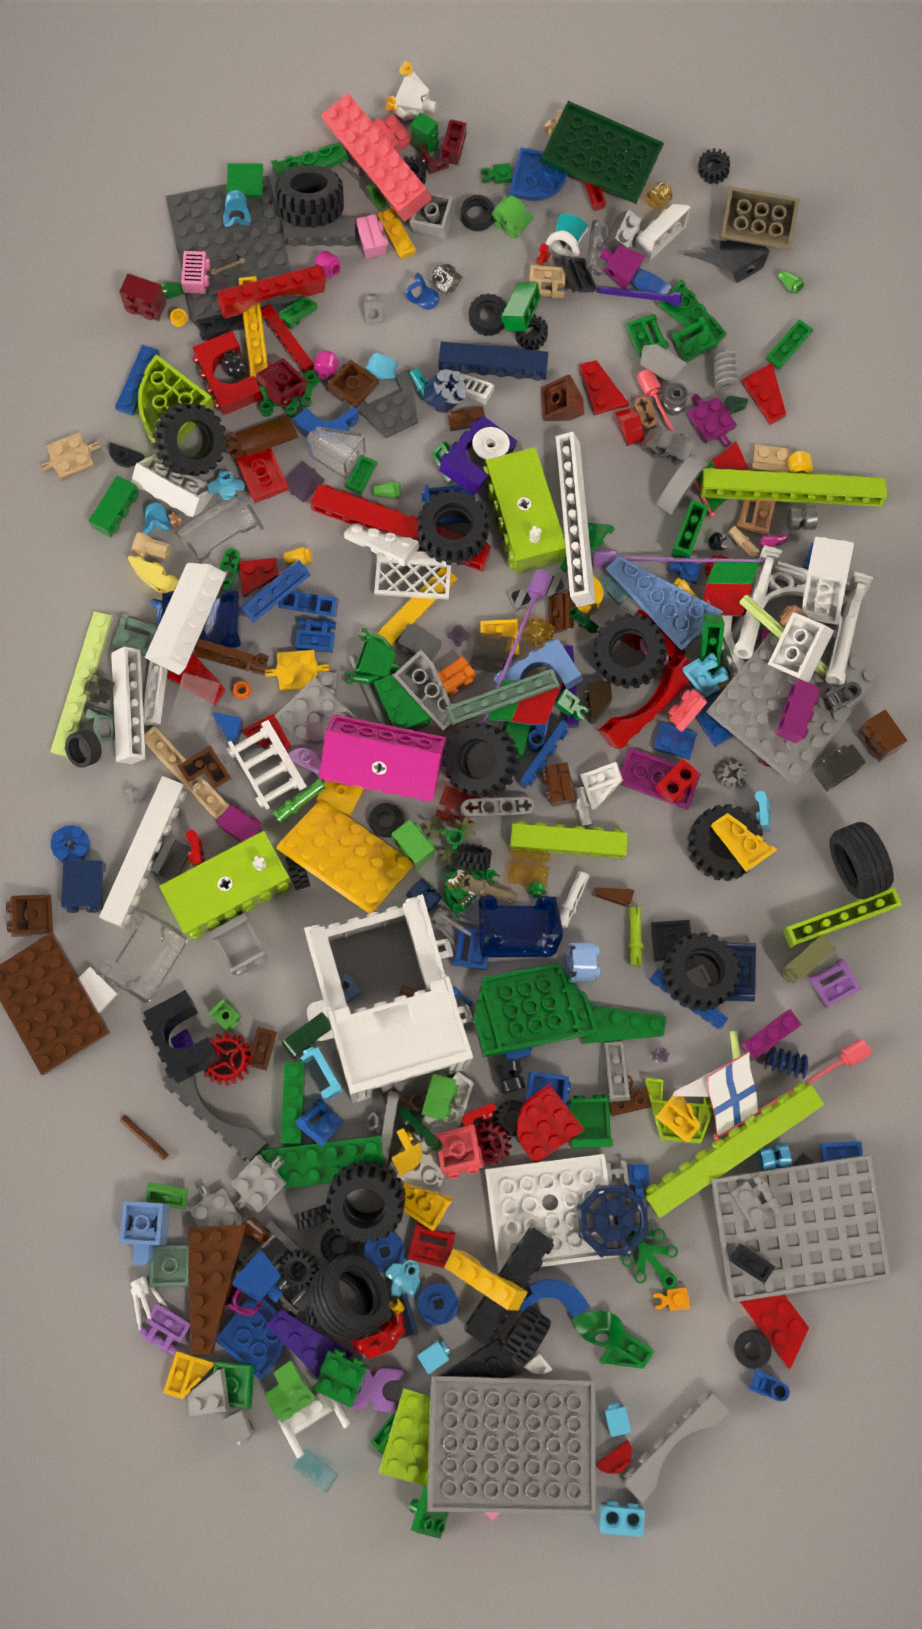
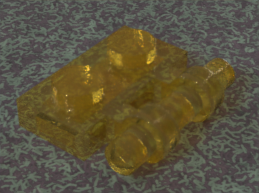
(526, 874)

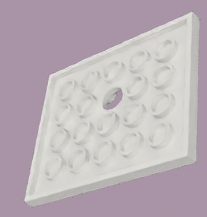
(517, 1199)

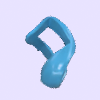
(235, 201)
(156, 517)

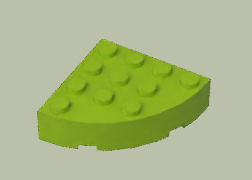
(166, 388)

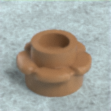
(175, 520)

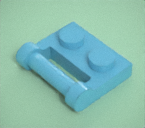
(764, 815)

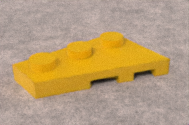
(743, 844)
(425, 1205)

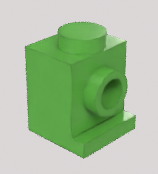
(218, 1011)

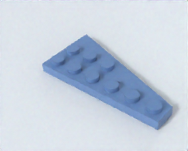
(669, 606)

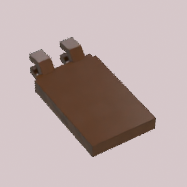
(261, 437)
(231, 657)

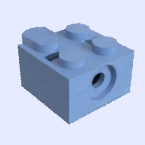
(144, 1227)

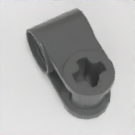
(840, 697)

